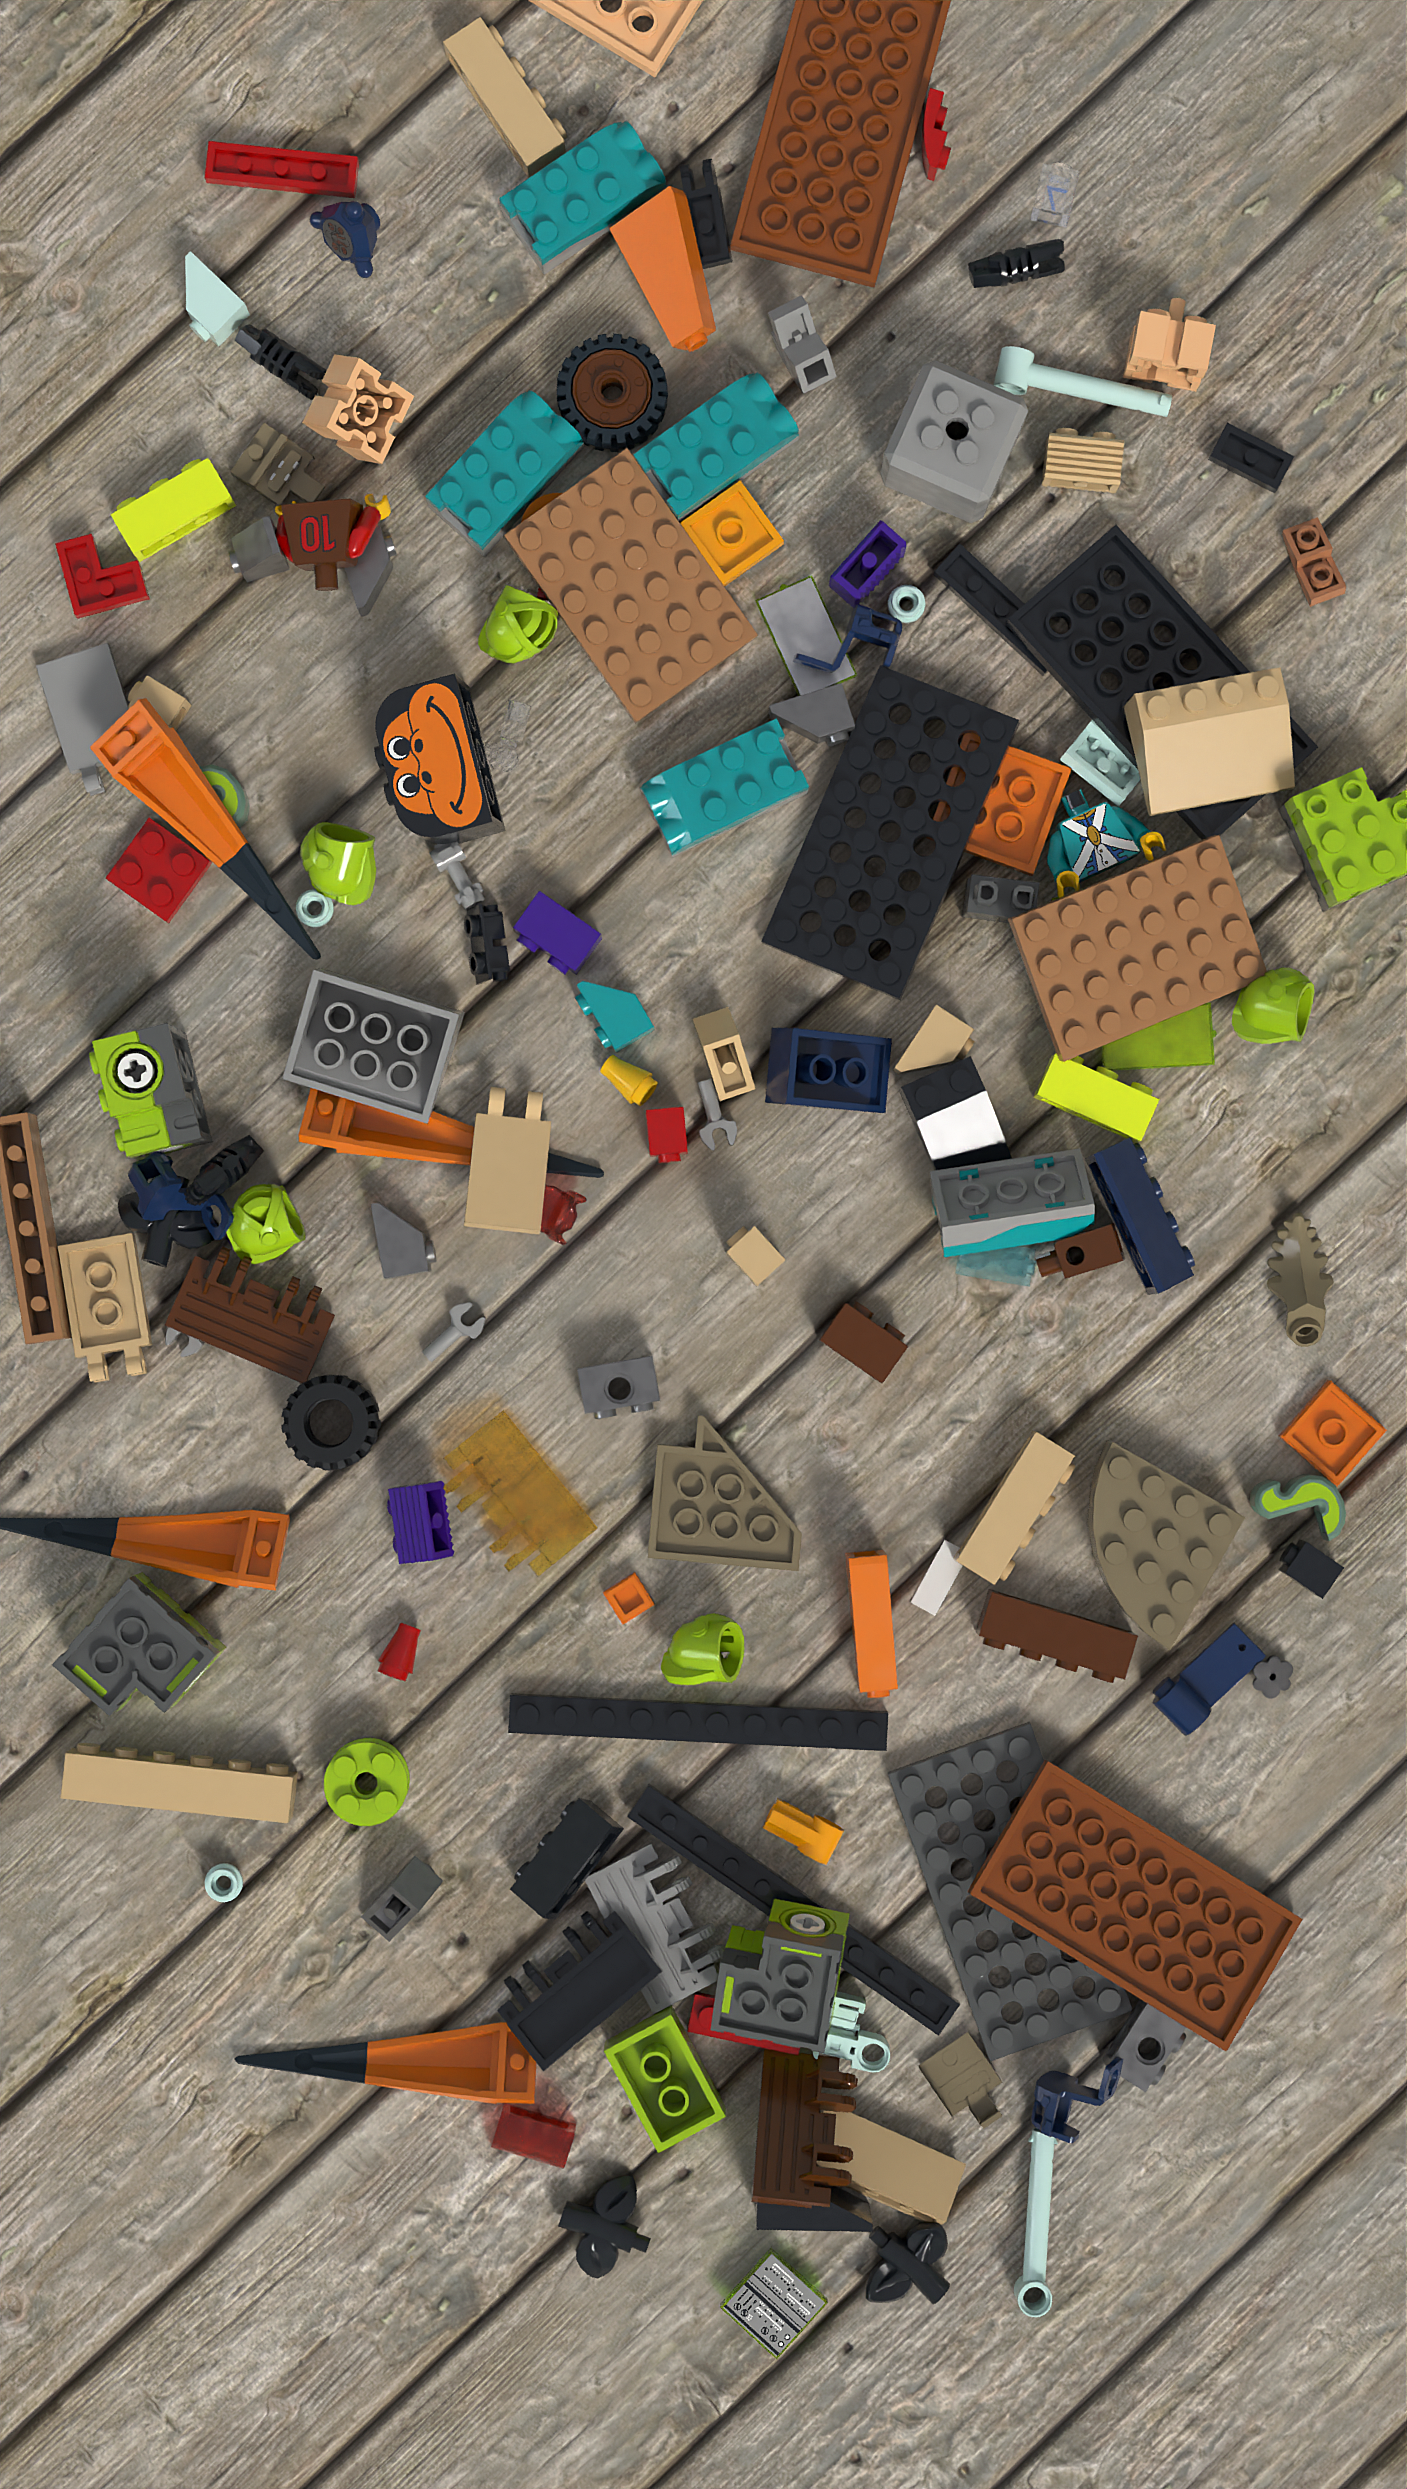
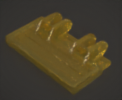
(522, 1492)

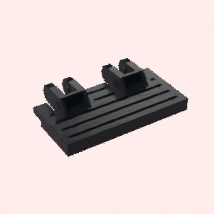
(581, 1991)

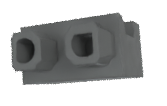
(998, 897)

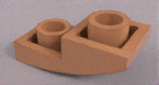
(1313, 561)

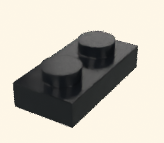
(1251, 458)

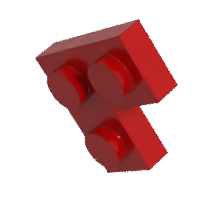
(95, 588)

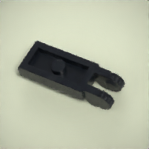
(707, 216)

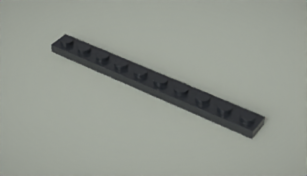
(698, 1722)
(762, 1885)

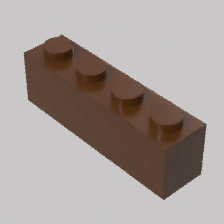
(1056, 1634)

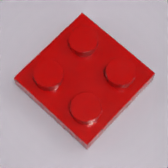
(158, 870)

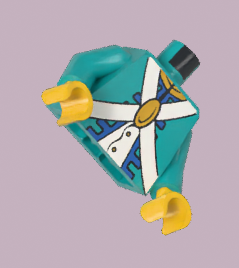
(1095, 841)

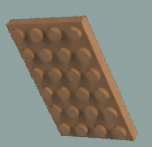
(630, 585)
(1138, 947)

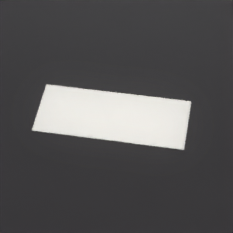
(938, 1579)

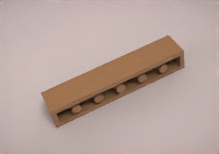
(31, 1231)

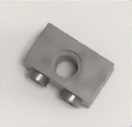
(596, 1380)
(1145, 2022)

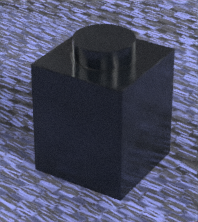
(1309, 1567)

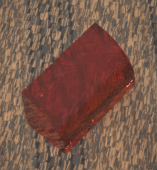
(534, 2135)

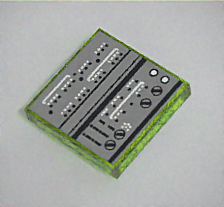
(773, 2303)

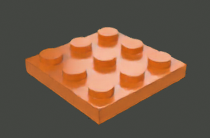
(1017, 809)

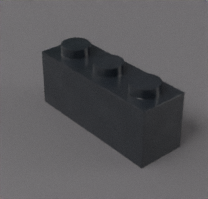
(565, 1858)

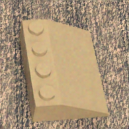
(1212, 741)

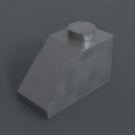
(257, 551)
(371, 570)
(817, 715)
(400, 1244)
(402, 1898)

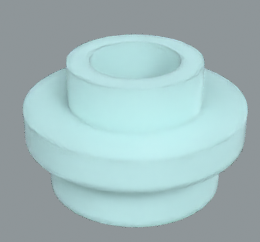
(906, 592)
(306, 900)
(223, 1894)

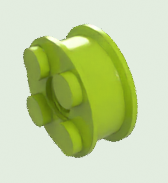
(359, 1805)

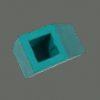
(617, 1012)

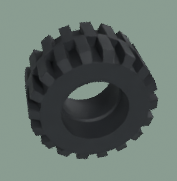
(299, 1431)

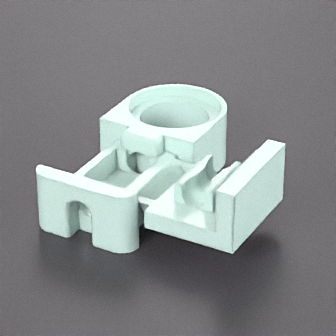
(842, 2038)

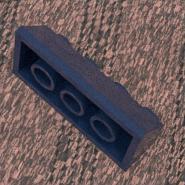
(1140, 1216)

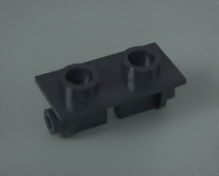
(482, 927)

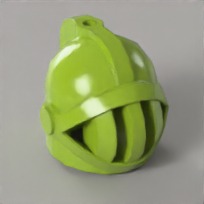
(518, 626)
(340, 862)
(1274, 1007)
(264, 1223)
(697, 1649)

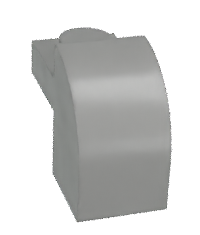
(800, 345)

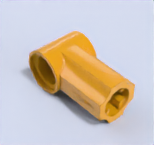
(811, 1834)

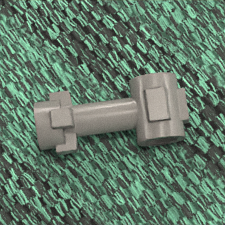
(449, 857)

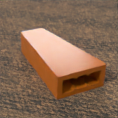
(667, 265)
(872, 1622)

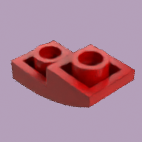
(933, 140)

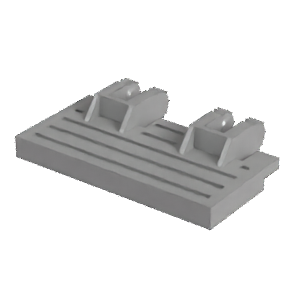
(629, 1891)

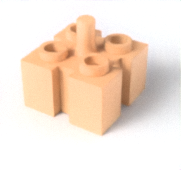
(1169, 349)
(358, 409)

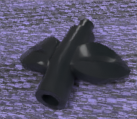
(181, 1226)
(605, 2226)
(908, 2263)

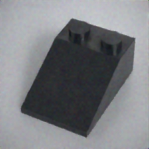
(955, 1117)
(844, 2214)

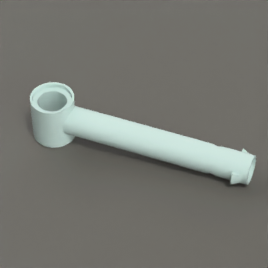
(1018, 372)
(1037, 2225)

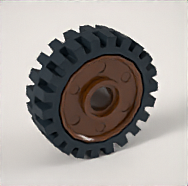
(620, 365)

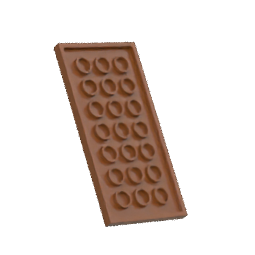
(839, 134)
(1135, 1905)

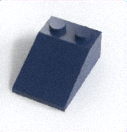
(828, 1070)

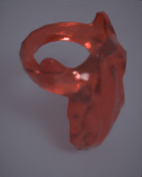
(559, 1212)

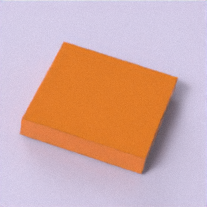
(1332, 1433)

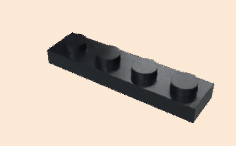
(985, 597)

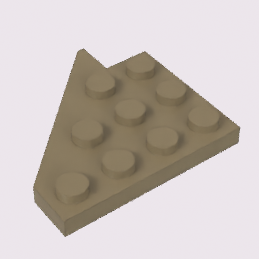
(716, 1510)

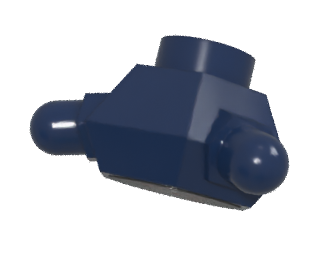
(349, 232)

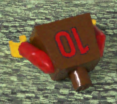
(328, 534)

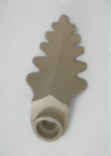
(1300, 1280)

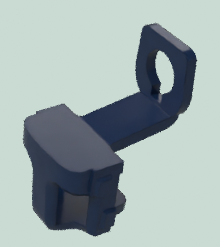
(861, 628)
(166, 1194)
(1058, 2090)

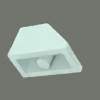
(210, 303)

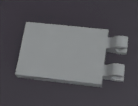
(84, 703)

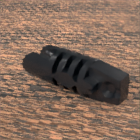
(1018, 264)
(280, 359)
(223, 1170)

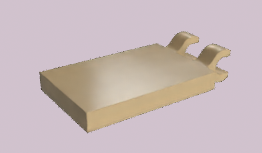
(508, 1167)
(106, 1302)

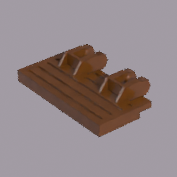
(248, 1321)
(795, 2133)

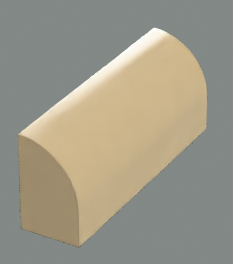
(896, 2169)

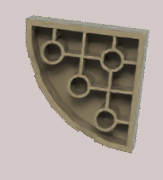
(1154, 1540)

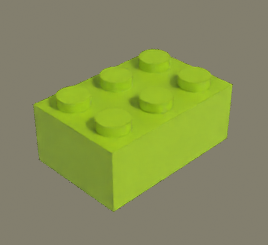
(664, 2079)

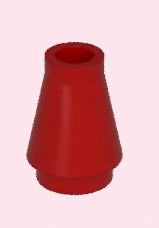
(400, 1653)

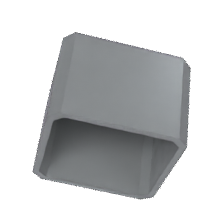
(949, 472)

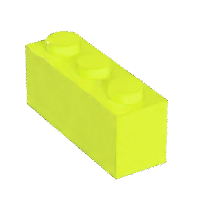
(172, 508)
(1097, 1097)

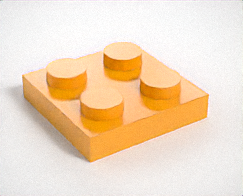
(732, 533)

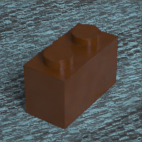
(864, 1342)

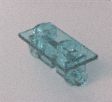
(1003, 1265)

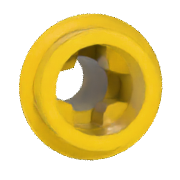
(631, 1081)

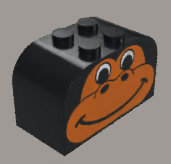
(437, 762)

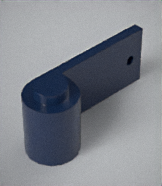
(1206, 1679)

